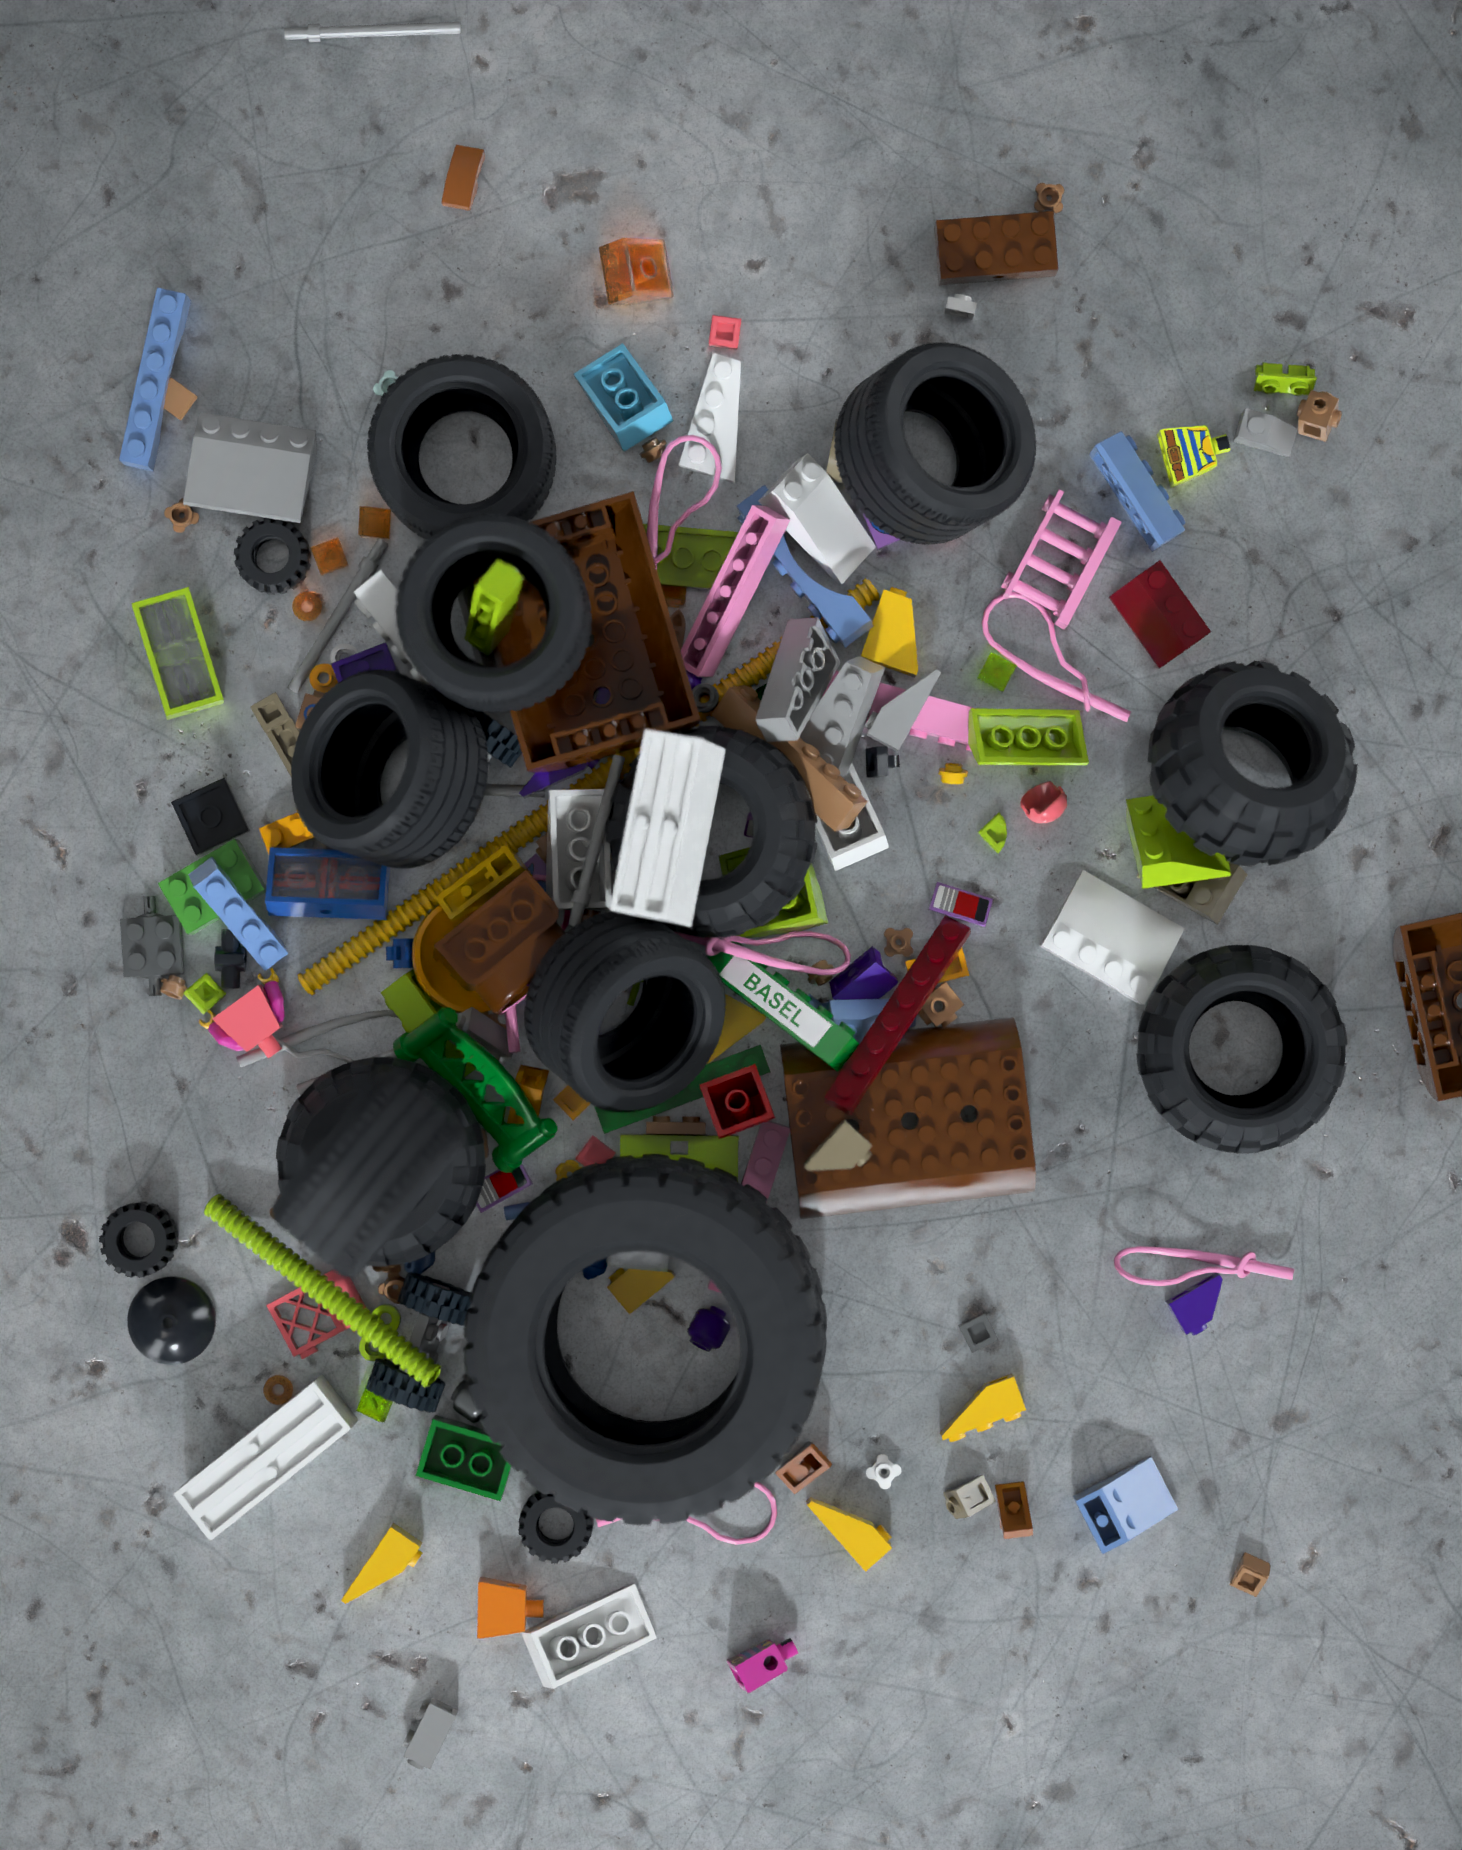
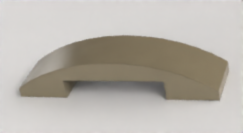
(278, 726)

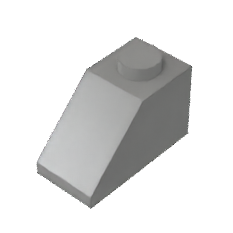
(1265, 432)

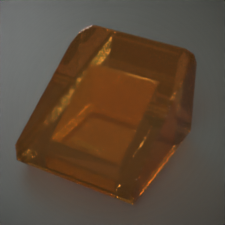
(374, 522)
(675, 596)

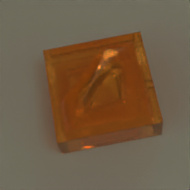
(329, 556)

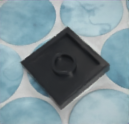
(210, 816)

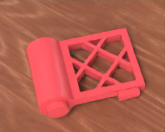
(310, 1347)

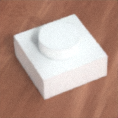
(960, 306)

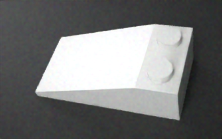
(819, 518)
(569, 834)
(858, 841)
(588, 1636)

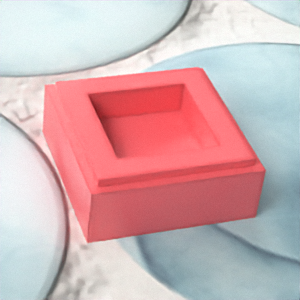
(725, 332)
(594, 1152)

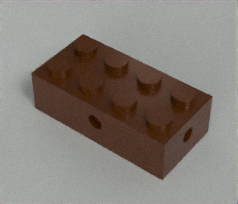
(996, 248)

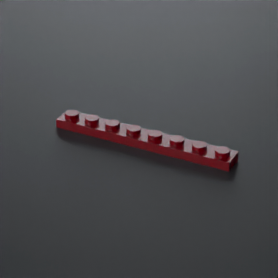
(897, 1015)

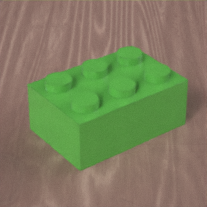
(190, 906)

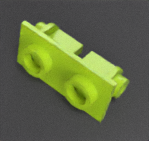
(1297, 381)

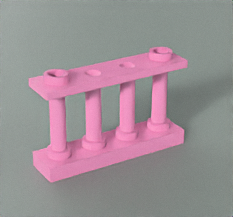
(1075, 583)

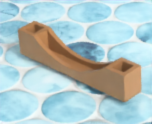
(831, 794)

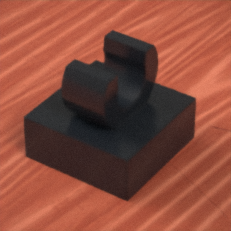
(879, 761)

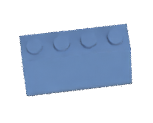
(1137, 491)

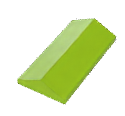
(1026, 737)

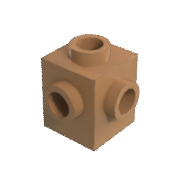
(1318, 415)
(950, 1002)

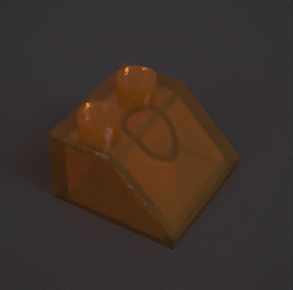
(636, 271)

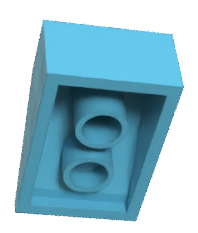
(624, 397)

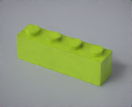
(493, 607)
(415, 1007)

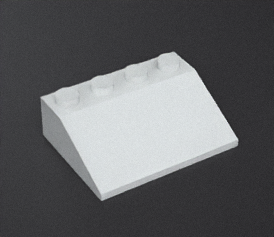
(1112, 937)

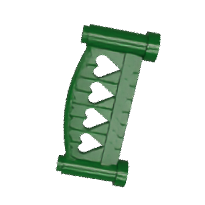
(514, 1140)

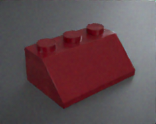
(1159, 614)

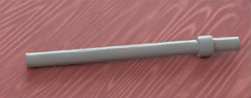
(315, 33)
(367, 566)
(581, 896)

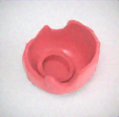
(1044, 802)

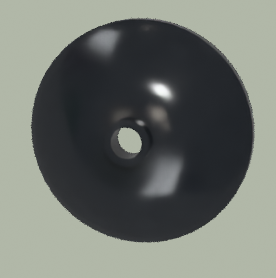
(187, 1307)

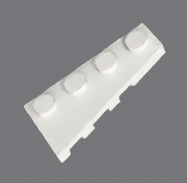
(716, 420)

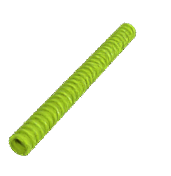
(322, 1290)

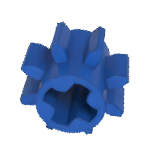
(400, 953)

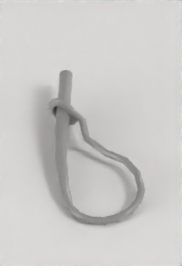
(309, 1033)

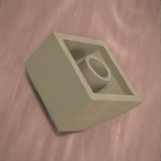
(840, 1150)

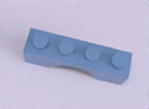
(237, 914)

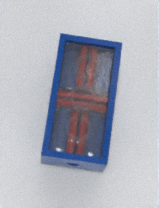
(325, 885)

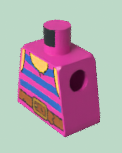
(750, 1668)

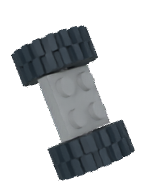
(436, 1305)

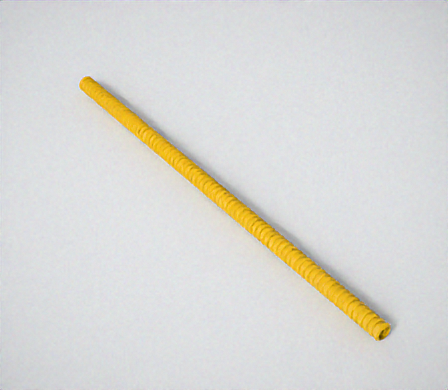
(524, 831)

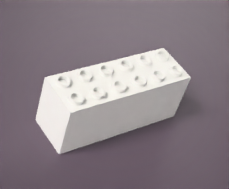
(667, 828)
(266, 1457)

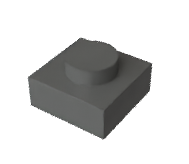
(978, 1332)

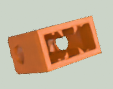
(504, 1608)

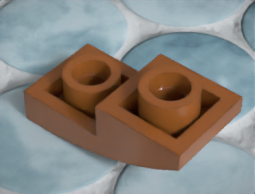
(462, 177)

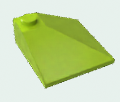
(797, 915)

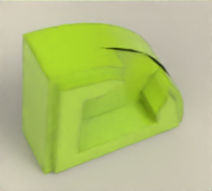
(995, 832)

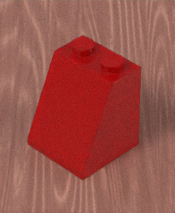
(737, 1101)

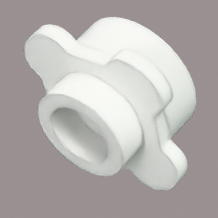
(883, 1463)

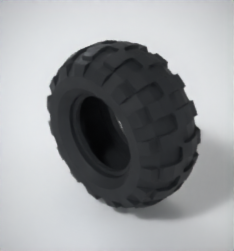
(780, 845)

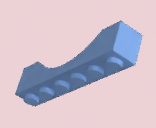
(148, 401)
(840, 612)

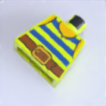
(1189, 452)

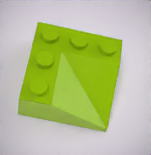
(1162, 852)

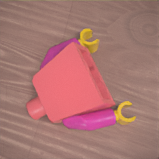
(251, 1019)

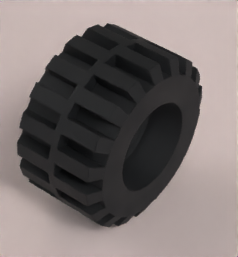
(254, 538)
(114, 1244)
(549, 1548)

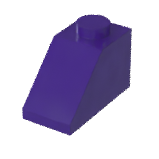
(1196, 1304)

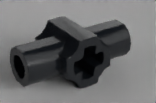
(230, 960)

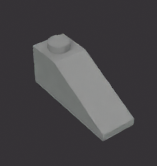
(898, 716)

